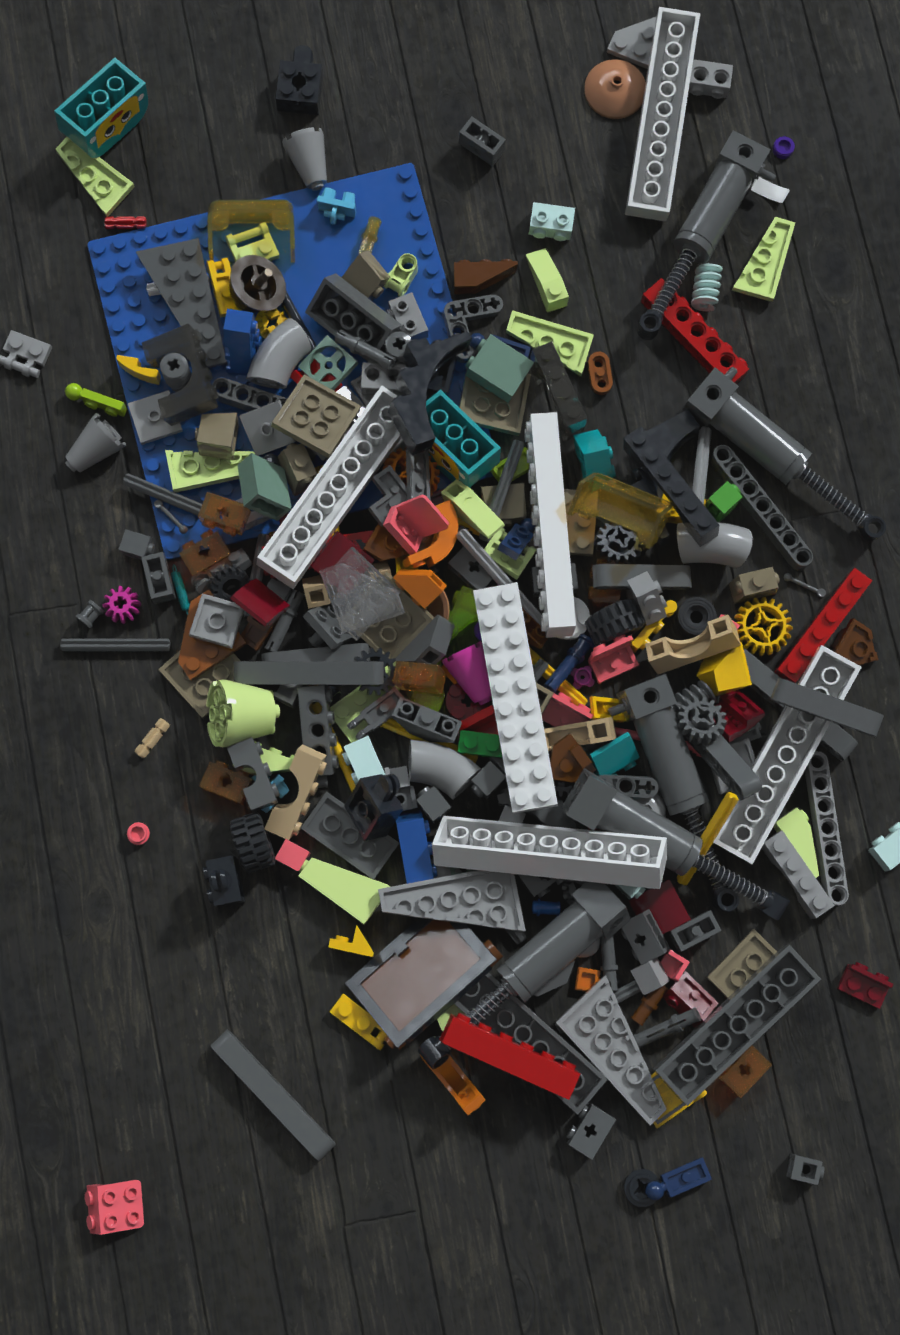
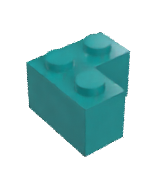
(594, 453)

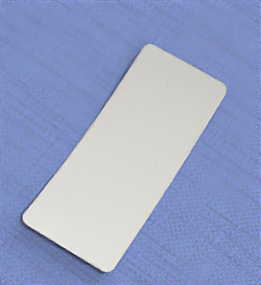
(770, 190)

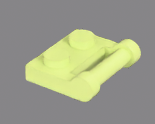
(263, 248)
(507, 564)

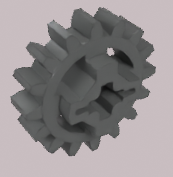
(701, 720)

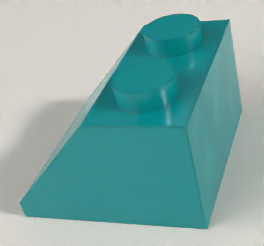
(615, 756)

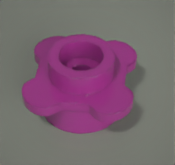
(586, 672)

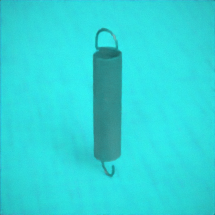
(180, 590)

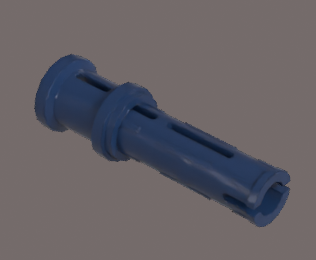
(574, 656)

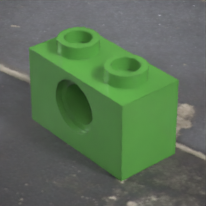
(723, 501)

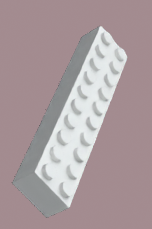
(662, 114)
(332, 492)
(551, 525)
(515, 698)
(785, 757)
(550, 852)

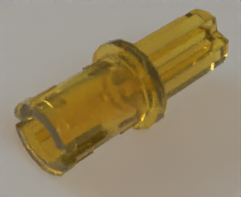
(370, 235)

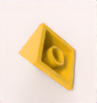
(725, 671)

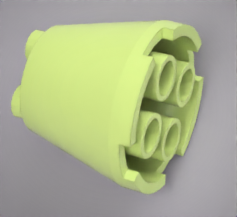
(239, 712)

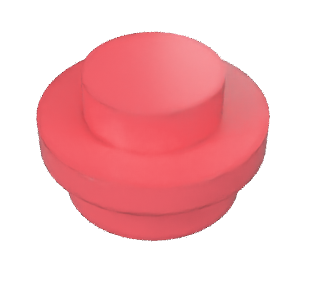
(138, 833)

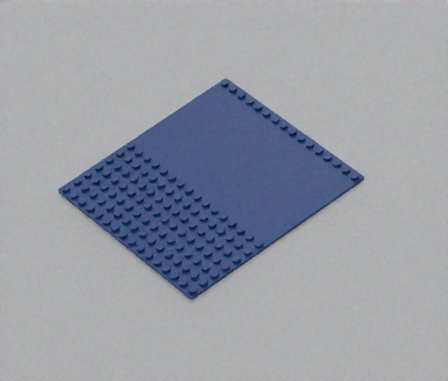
(319, 252)

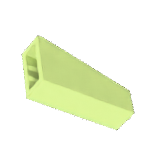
(345, 888)

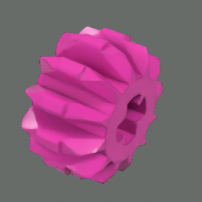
(128, 608)

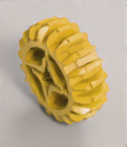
(764, 635)

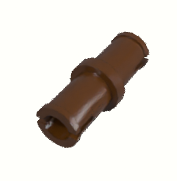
(648, 1004)

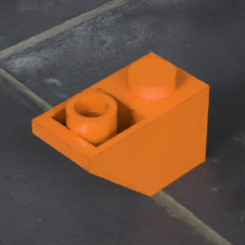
(420, 584)

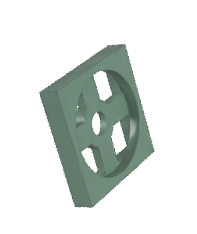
(316, 354)

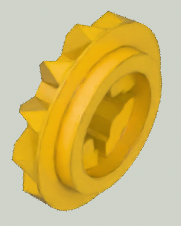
(262, 318)

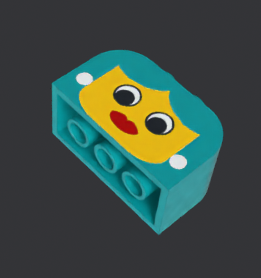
(103, 109)
(460, 444)

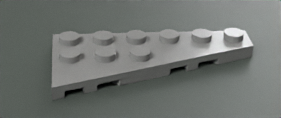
(463, 898)
(606, 1039)

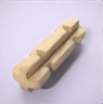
(152, 738)

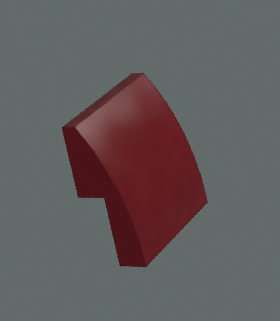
(334, 551)
(260, 602)
(740, 714)
(664, 906)

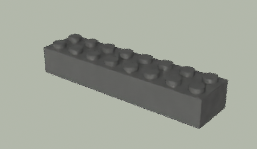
(736, 1024)
(524, 1025)

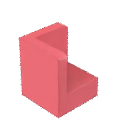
(292, 855)
(674, 965)

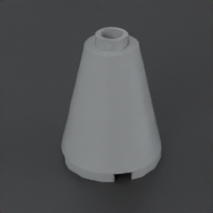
(308, 156)
(93, 445)

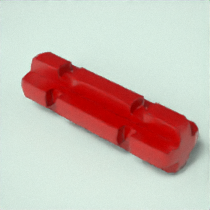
(125, 222)

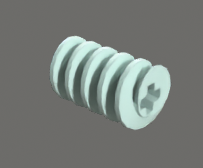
(706, 286)

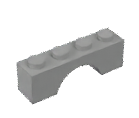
(789, 862)

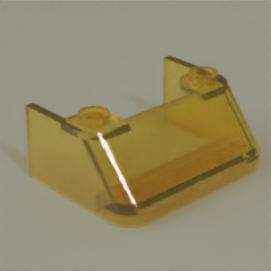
(250, 211)
(622, 505)

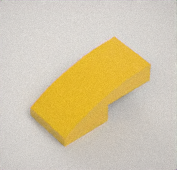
(133, 367)

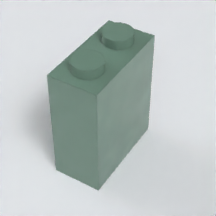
(498, 367)
(264, 487)

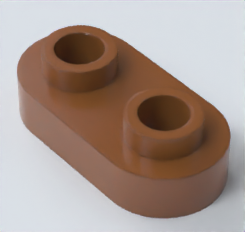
(600, 374)

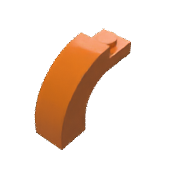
(441, 543)
(459, 1085)

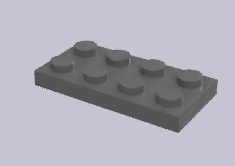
(336, 830)

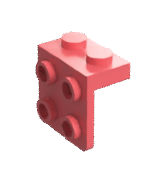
(413, 521)
(612, 659)
(563, 712)
(114, 1207)

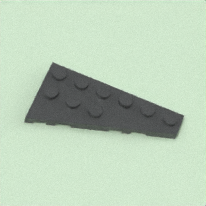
(184, 285)

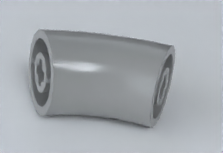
(279, 355)
(728, 548)
(440, 767)

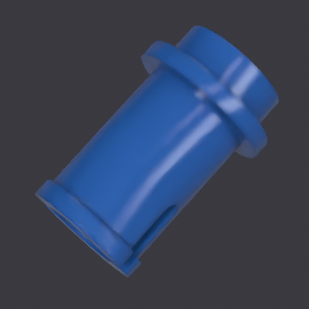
(545, 907)

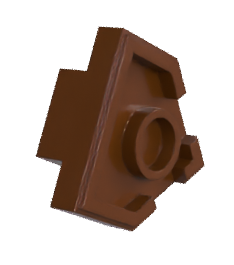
(855, 643)
(569, 760)

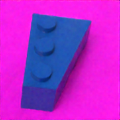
(242, 340)
(414, 846)

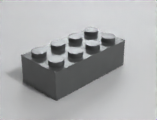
(344, 308)

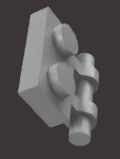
(26, 348)

